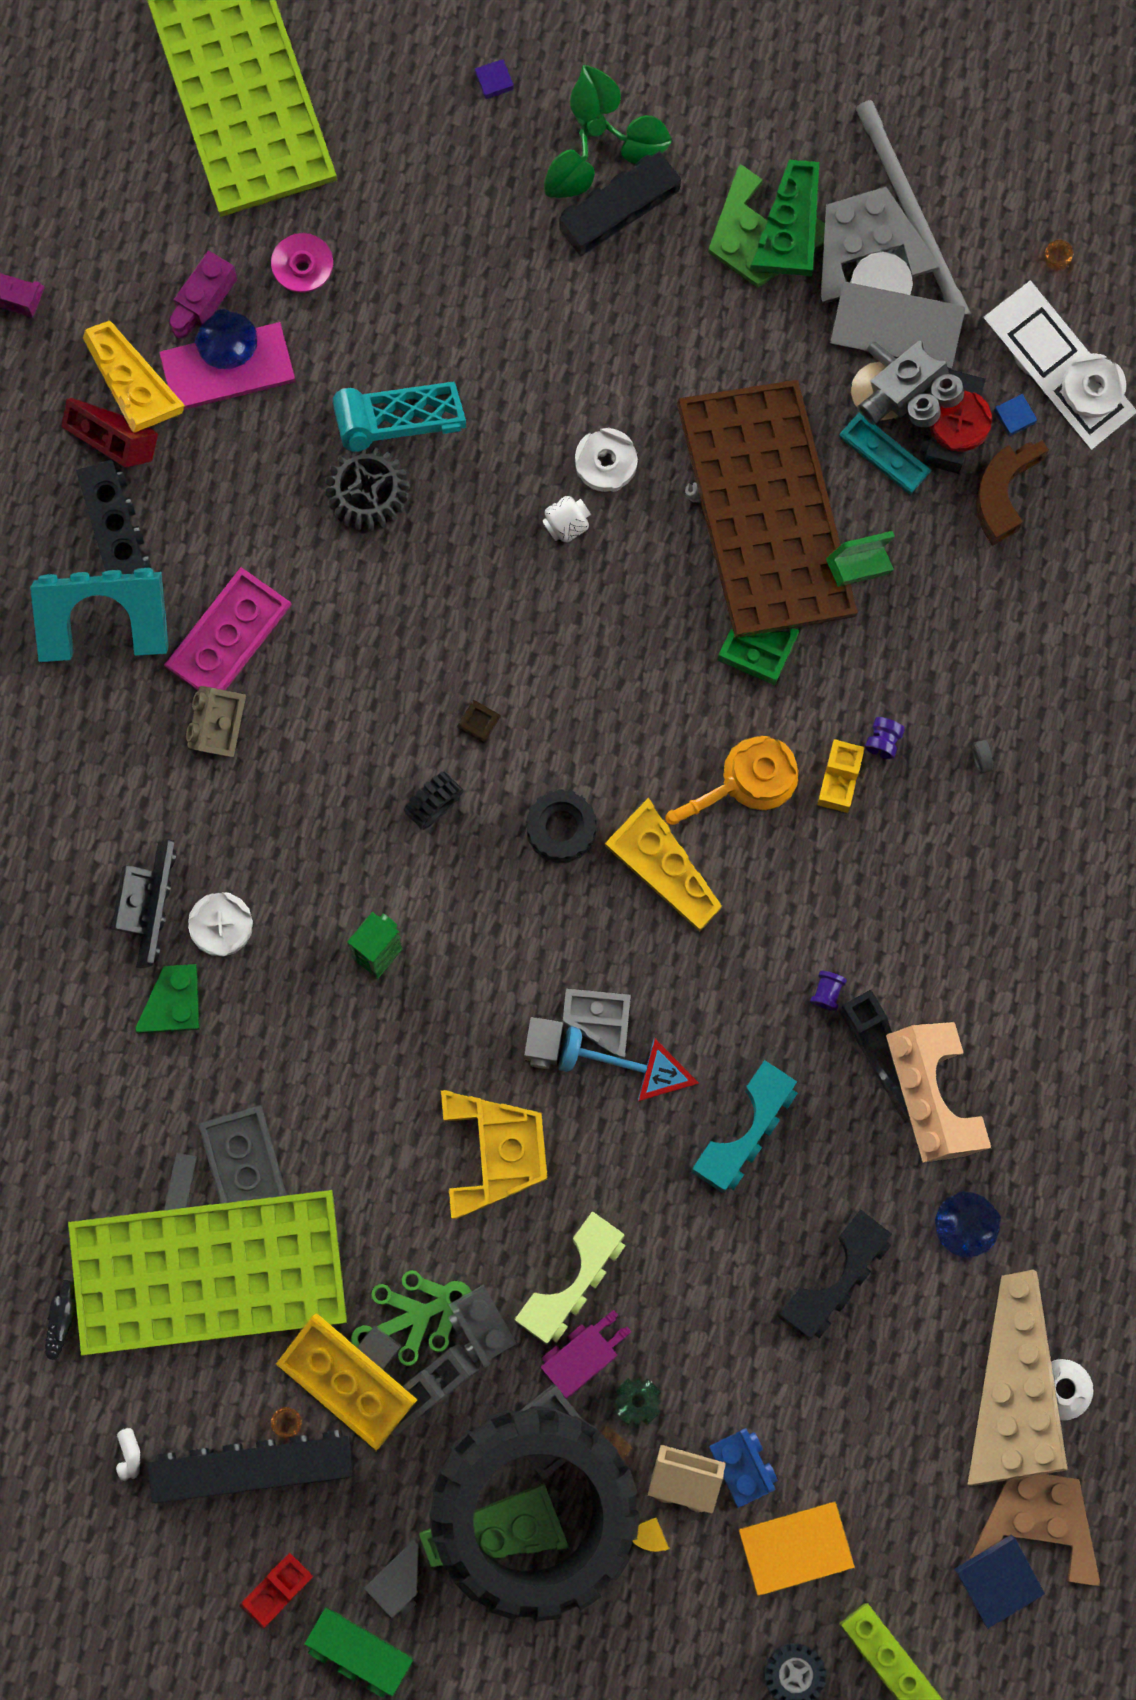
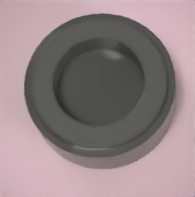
(982, 756)

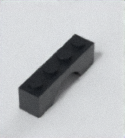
(870, 1027)
(861, 1242)

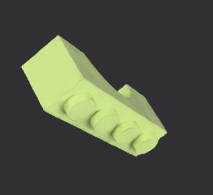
(545, 1314)

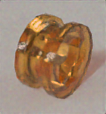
(1068, 254)
(293, 1430)

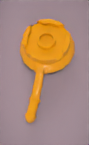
(756, 774)

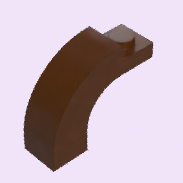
(993, 504)

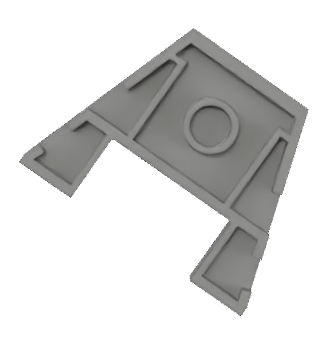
(865, 227)

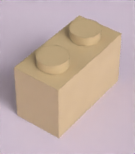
(686, 1479)

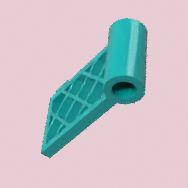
(360, 420)

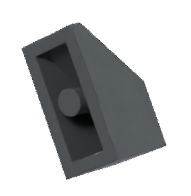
(397, 1582)

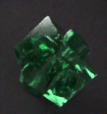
(630, 1413)

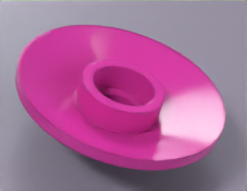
(302, 249)

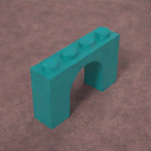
(137, 592)

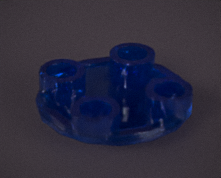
(226, 340)
(967, 1224)

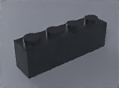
(619, 203)

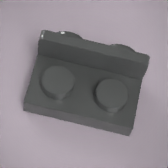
(482, 1324)

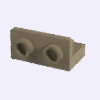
(215, 721)

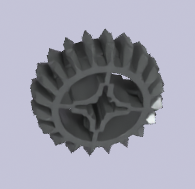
(355, 492)

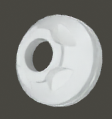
(1083, 1394)

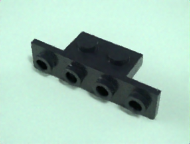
(142, 901)

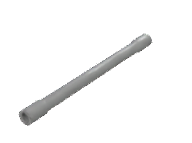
(874, 127)

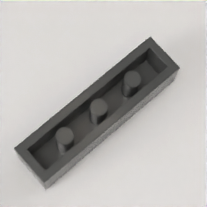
(181, 1181)

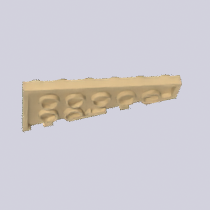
(1019, 1407)

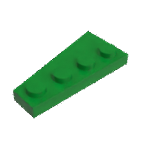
(791, 224)

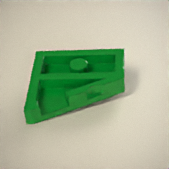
(759, 654)
(172, 1002)

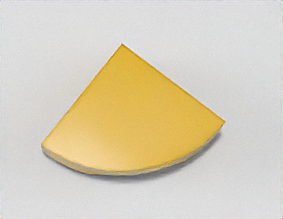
(651, 1536)

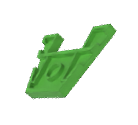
(741, 229)

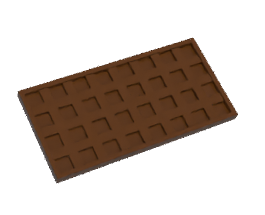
(765, 507)

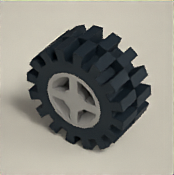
(804, 1667)

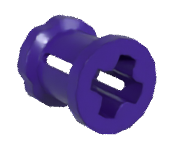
(828, 990)

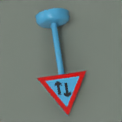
(662, 1071)

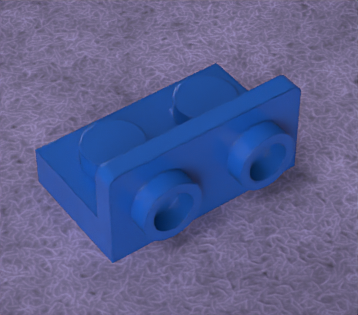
(744, 1470)

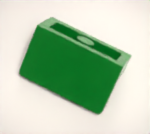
(861, 559)

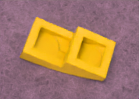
(840, 776)

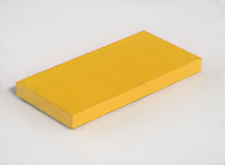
(346, 1381)

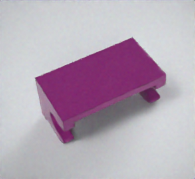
(19, 295)

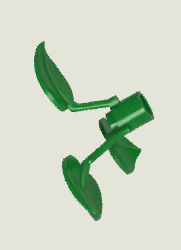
(590, 99)

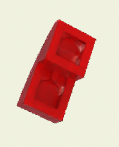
(276, 1590)

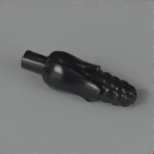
(60, 1319)

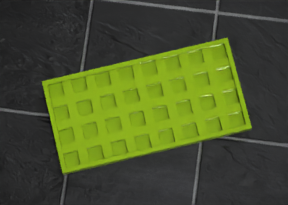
(243, 99)
(206, 1272)

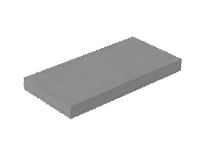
(896, 322)

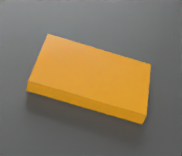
(796, 1548)

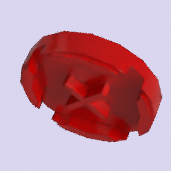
(963, 425)

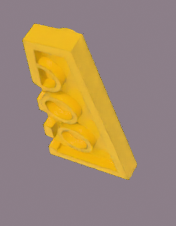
(133, 382)
(657, 858)

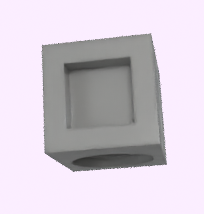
(543, 1042)

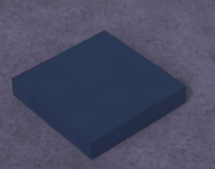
(999, 1581)

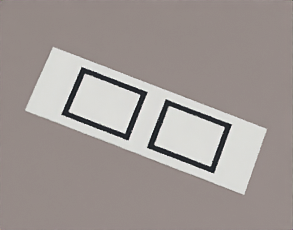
(1046, 351)

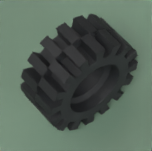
(433, 800)

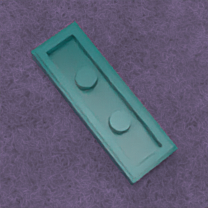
(885, 453)

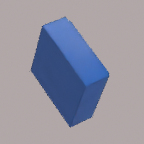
(1015, 415)

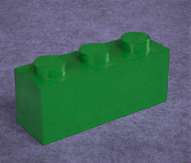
(375, 944)
(358, 1653)

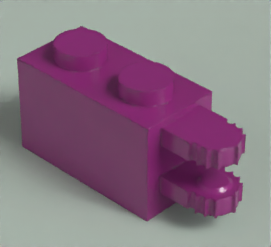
(202, 294)
(582, 1356)

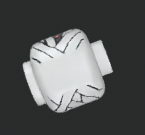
(566, 519)

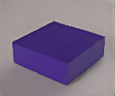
(494, 79)

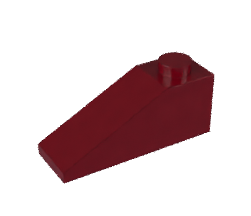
(109, 433)

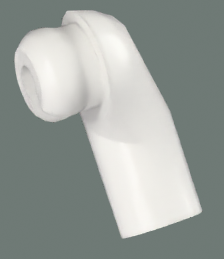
(131, 1454)

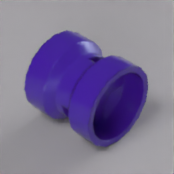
(884, 737)

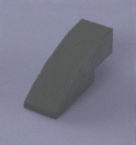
(436, 1383)

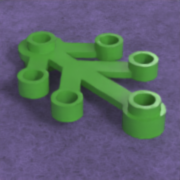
(417, 1313)

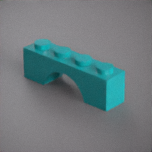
(722, 1161)

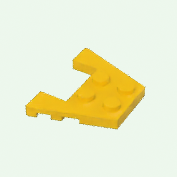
(509, 1150)

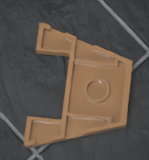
(1046, 1511)

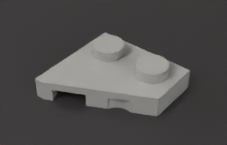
(599, 1017)

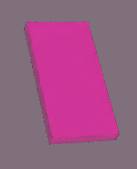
(203, 384)
(228, 633)

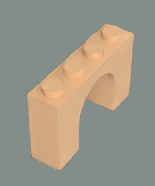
(936, 1128)

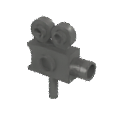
(907, 387)

